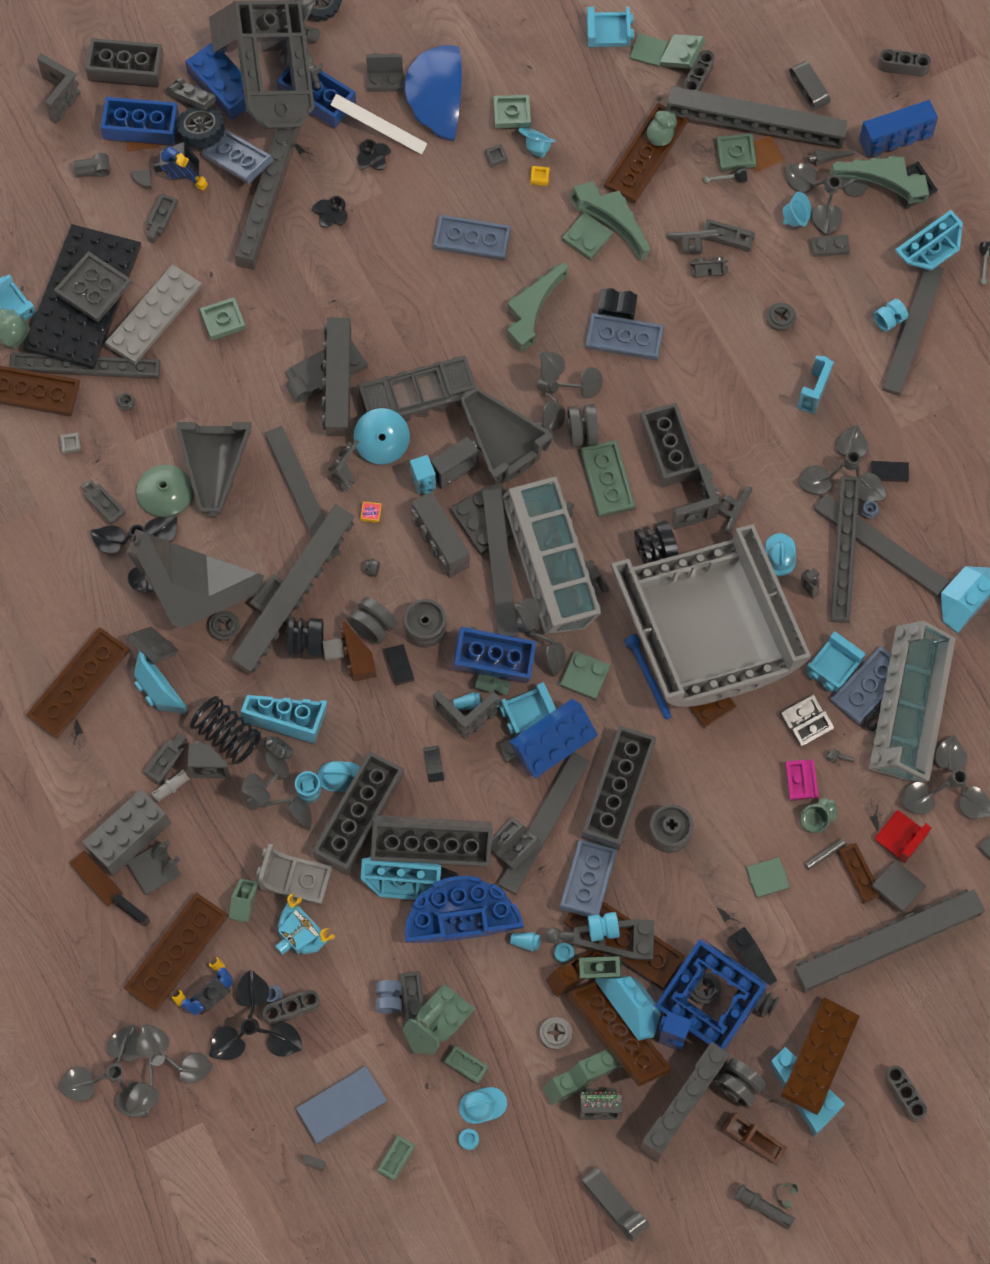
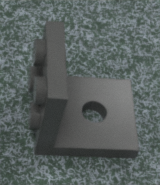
(66, 89)
(700, 510)
(473, 721)

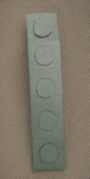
(888, 173)
(614, 212)
(528, 304)
(581, 1076)

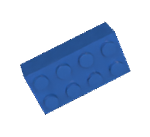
(220, 77)
(323, 96)
(139, 120)
(898, 128)
(494, 655)
(553, 738)

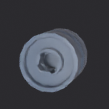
(388, 996)

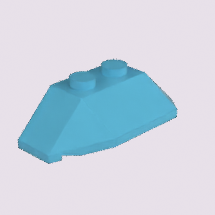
(933, 243)
(965, 596)
(156, 687)
(399, 879)
(632, 1004)

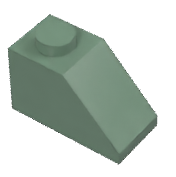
(243, 900)
(600, 967)

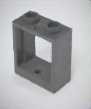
(455, 462)

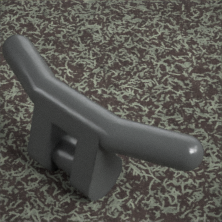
(696, 235)
(737, 507)

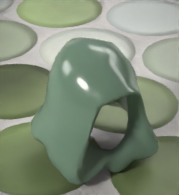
(13, 328)

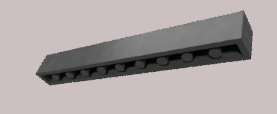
(757, 117)
(266, 198)
(291, 590)
(889, 940)

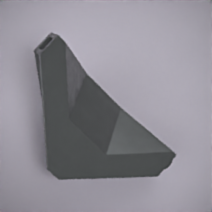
(189, 581)

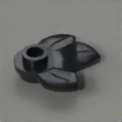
(373, 157)
(329, 213)

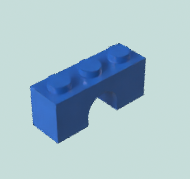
(673, 1031)

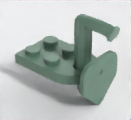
(442, 1012)

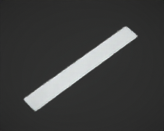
(379, 124)

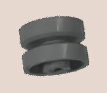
(582, 425)
(371, 620)
(425, 623)
(671, 817)
(740, 1083)

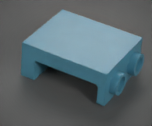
(609, 28)
(13, 298)
(810, 398)
(835, 663)
(527, 709)

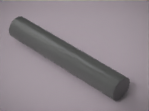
(825, 854)

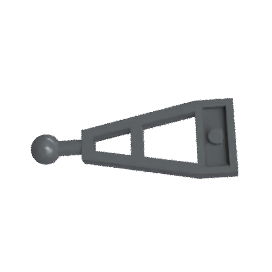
(642, 939)

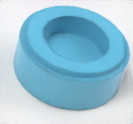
(564, 953)
(468, 1139)

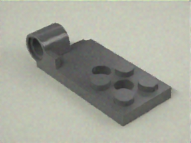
(307, 375)

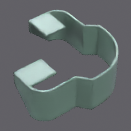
(793, 1190)

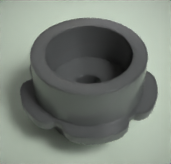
(126, 397)
(372, 567)

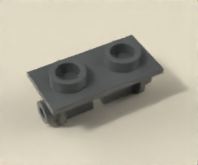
(701, 267)

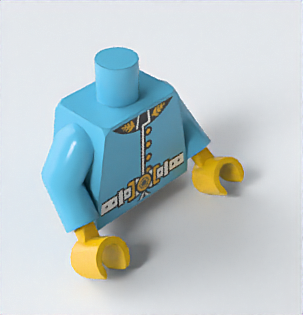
(299, 930)

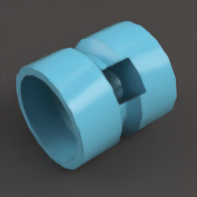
(892, 314)
(308, 787)
(603, 926)

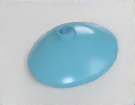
(381, 422)

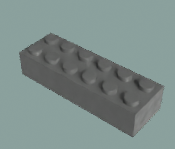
(338, 377)
(619, 787)
(352, 820)
(431, 840)

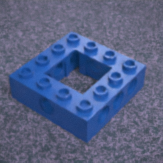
(688, 976)

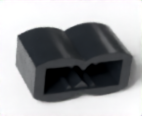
(617, 303)

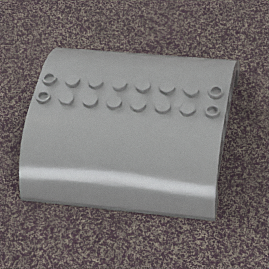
(713, 620)

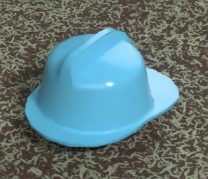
(536, 141)
(797, 211)
(781, 553)
(337, 775)
(483, 1105)

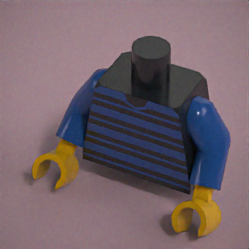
(180, 163)
(209, 994)

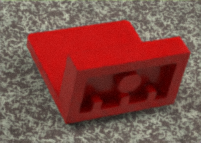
(902, 836)

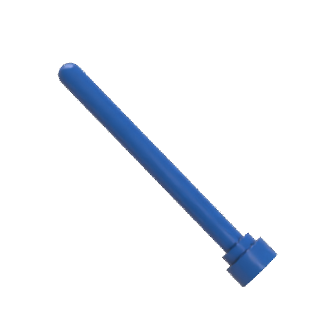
(633, 643)

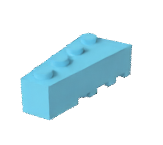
(286, 716)
(782, 1067)

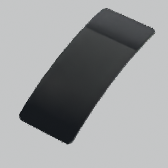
(433, 764)

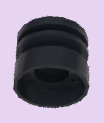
(660, 542)
(305, 637)

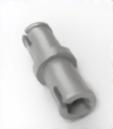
(170, 786)

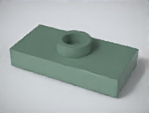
(466, 1064)
(396, 1158)

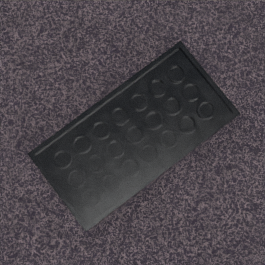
(59, 327)

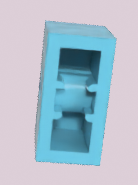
(423, 475)

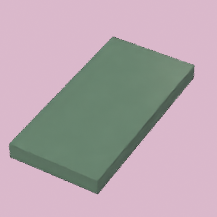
(607, 478)

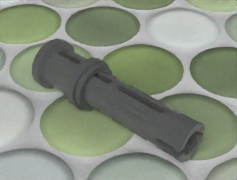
(755, 1201)

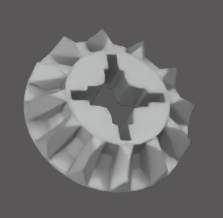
(549, 1026)

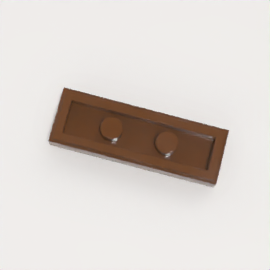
(858, 872)
(95, 877)

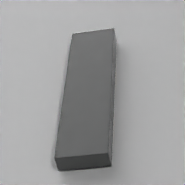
(412, 995)

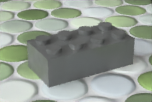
(124, 62)
(669, 444)
(440, 535)
(126, 832)

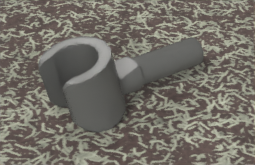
(834, 754)

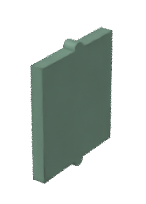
(648, 50)
(767, 877)

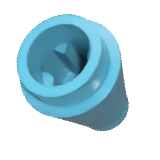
(468, 701)
(527, 941)

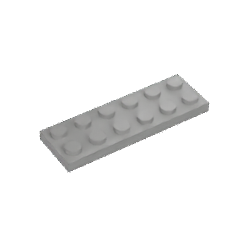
(153, 314)

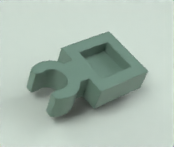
(490, 683)

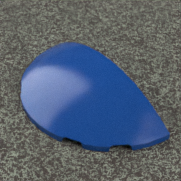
(435, 89)
(460, 910)

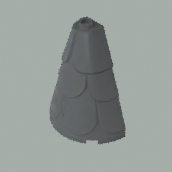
(503, 435)
(213, 460)

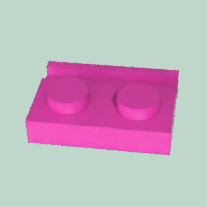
(801, 780)

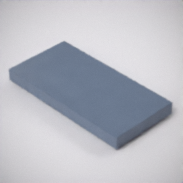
(237, 157)
(472, 237)
(624, 336)
(865, 687)
(588, 879)
(341, 1105)

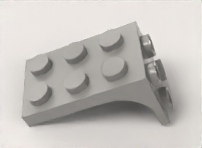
(289, 875)

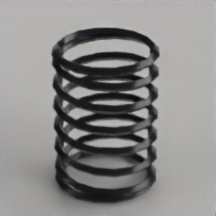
(247, 736)

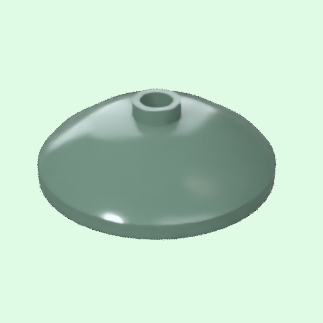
(168, 500)

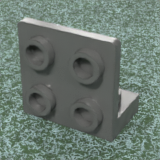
(384, 72)

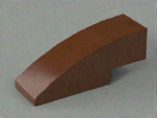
(753, 1138)

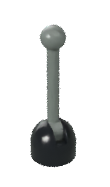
(739, 175)
(984, 249)

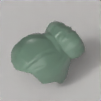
(662, 128)
(818, 816)

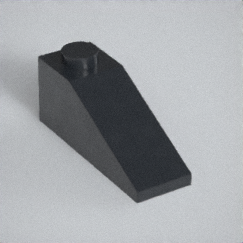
(750, 955)

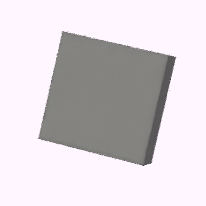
(70, 443)
(333, 649)

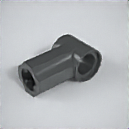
(97, 166)

